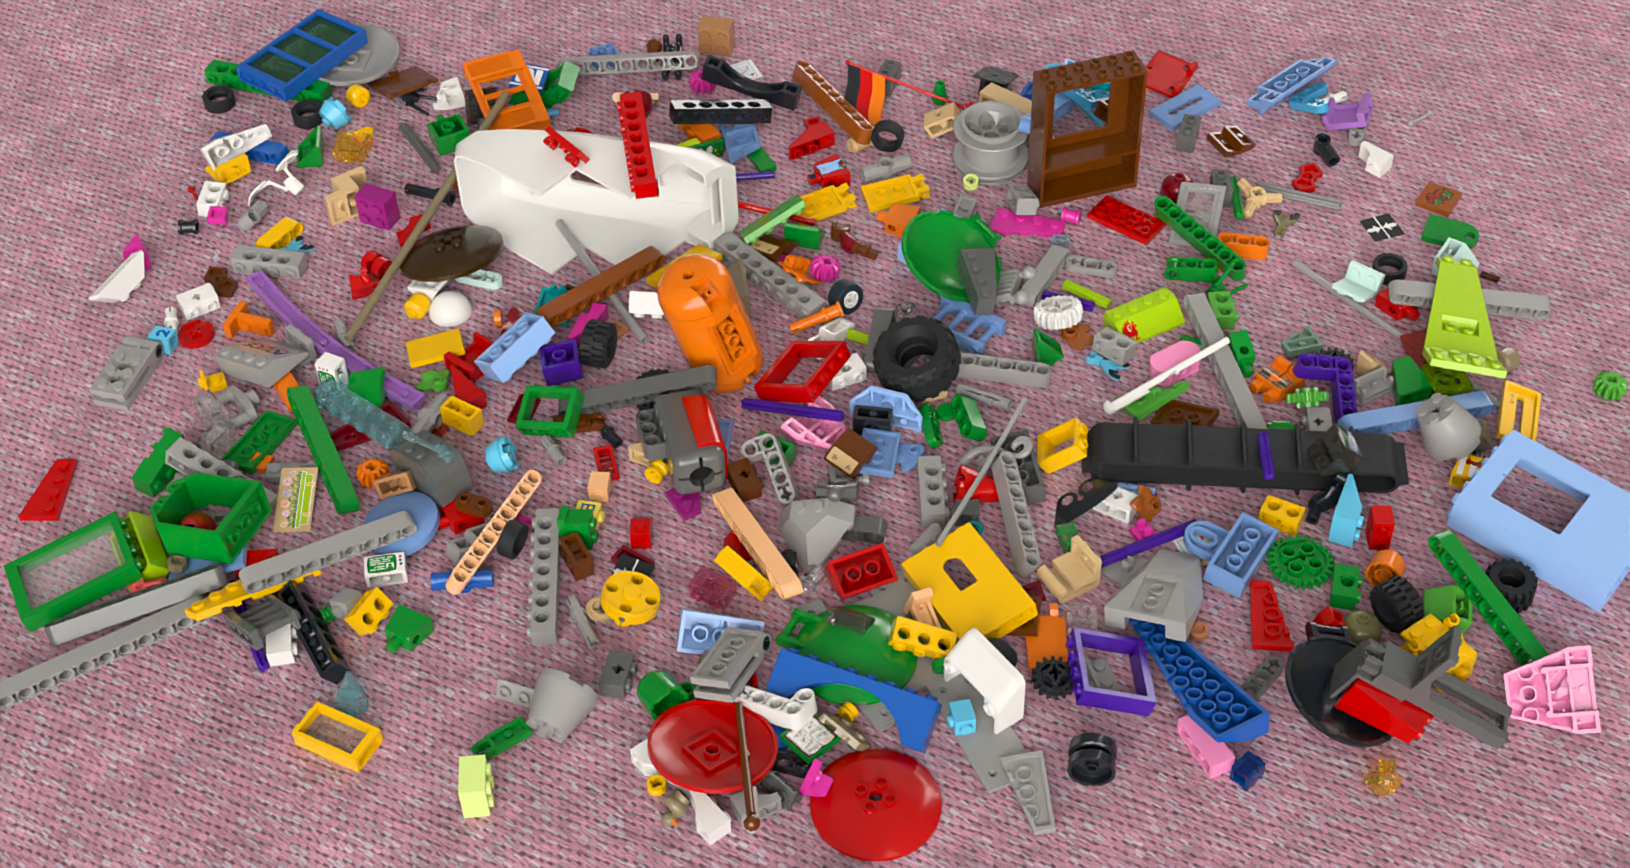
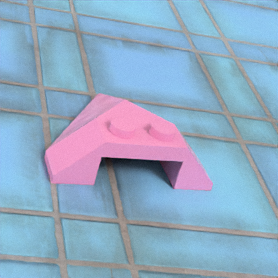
(813, 431)

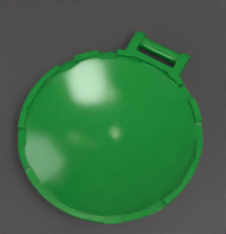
(933, 247)
(864, 652)

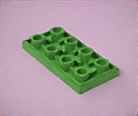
(767, 222)

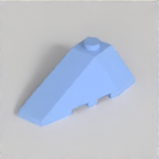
(701, 629)

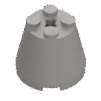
(1447, 428)
(559, 704)

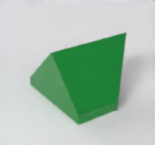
(1045, 348)

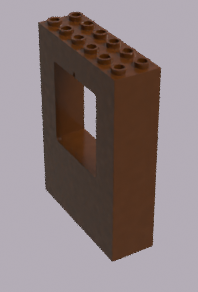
(1094, 158)

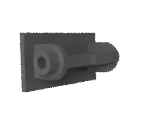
(774, 782)

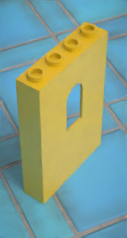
(990, 605)

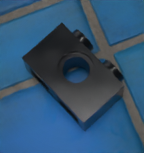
(872, 418)

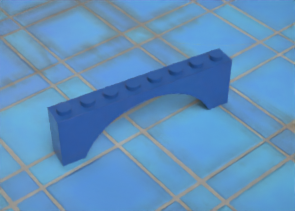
(912, 713)

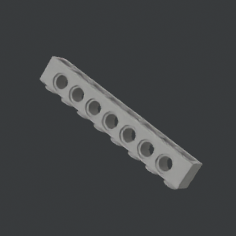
(769, 276)
(545, 580)

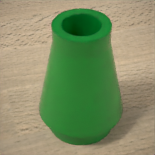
(939, 90)

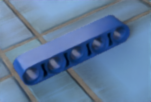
(265, 152)

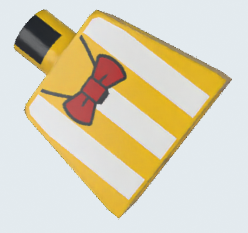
(1465, 468)

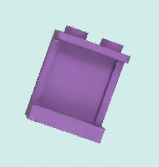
(1348, 115)

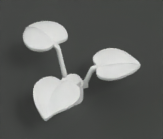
(291, 182)

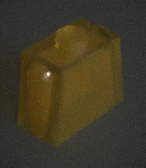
(352, 147)

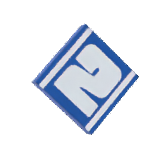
(538, 74)

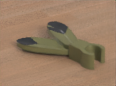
(1282, 223)

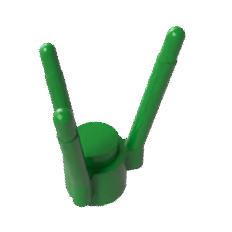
(1217, 286)

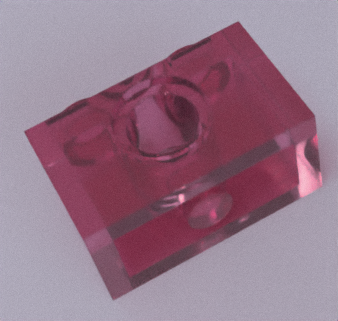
(712, 589)

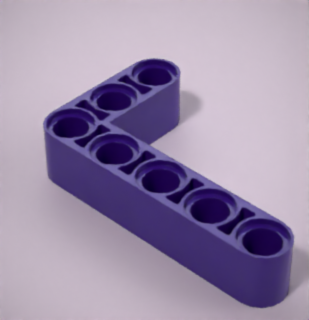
(1332, 369)

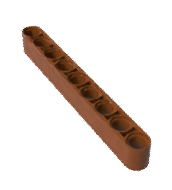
(833, 102)
(601, 286)

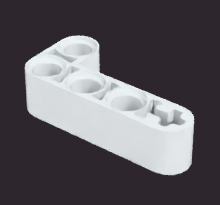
(780, 711)

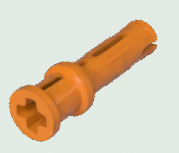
(824, 314)

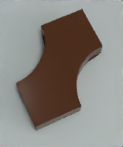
(223, 285)

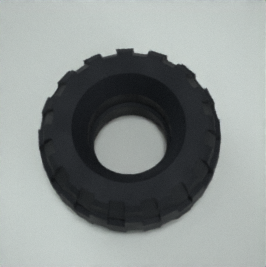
(915, 338)

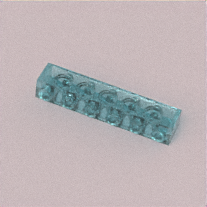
(360, 414)

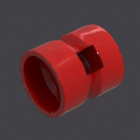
(375, 263)

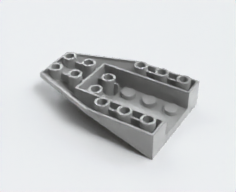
(1161, 592)

